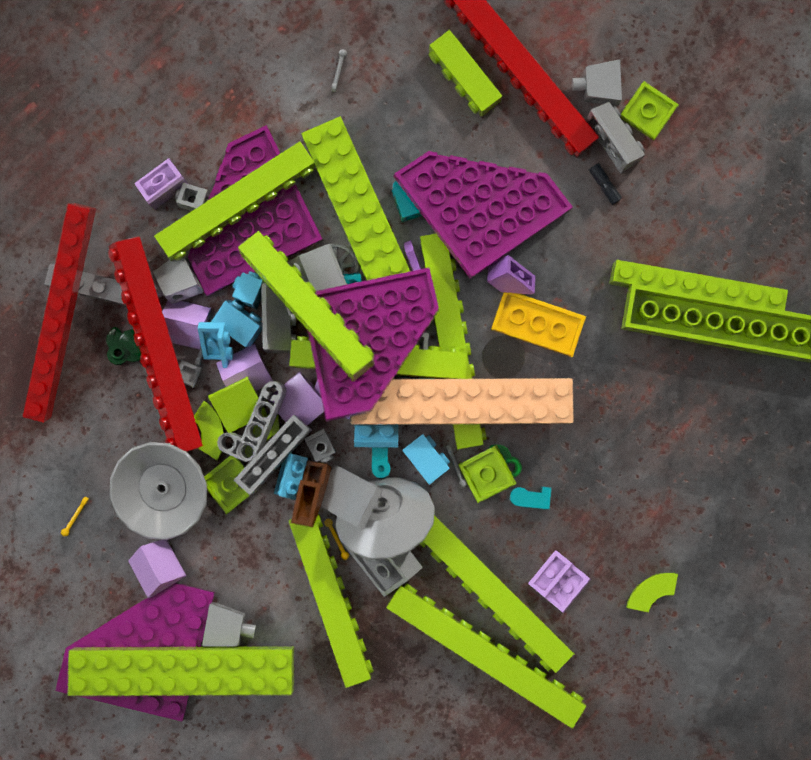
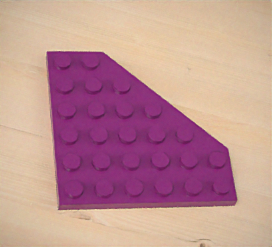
(480, 206)
(281, 219)
(390, 320)
(166, 620)

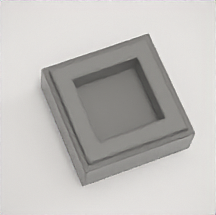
(190, 373)

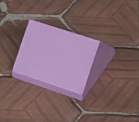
(160, 184)
(183, 320)
(244, 364)
(156, 567)

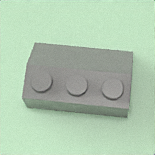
(615, 136)
(319, 268)
(276, 323)
(388, 573)

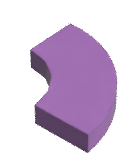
(412, 256)

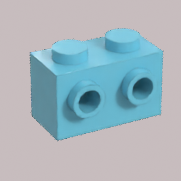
(248, 289)
(242, 325)
(426, 459)

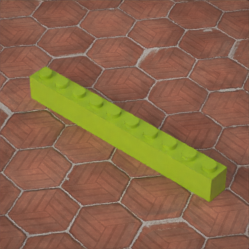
(448, 322)
(497, 596)
(487, 656)

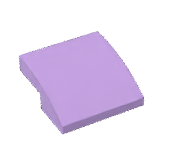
(300, 400)
(559, 581)

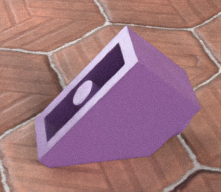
(511, 277)

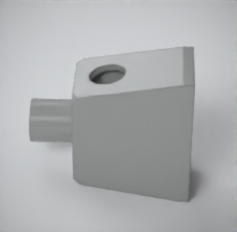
(601, 83)
(177, 280)
(226, 626)

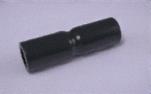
(604, 182)

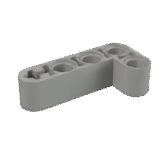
(256, 418)

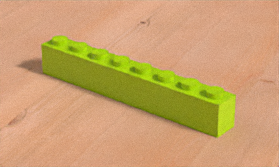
(235, 201)
(630, 273)
(306, 305)
(420, 362)
(331, 603)

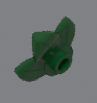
(124, 343)

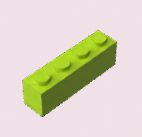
(465, 73)

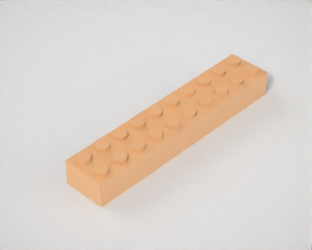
(472, 402)

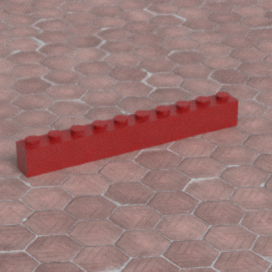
(525, 74)
(59, 312)
(154, 344)

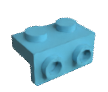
(215, 342)
(376, 436)
(290, 476)

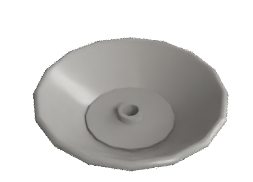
(141, 501)
(395, 527)

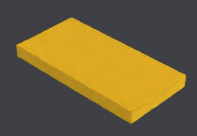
(538, 323)

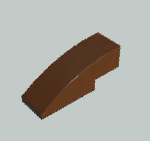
(311, 493)

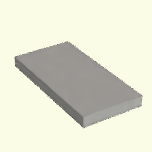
(350, 497)

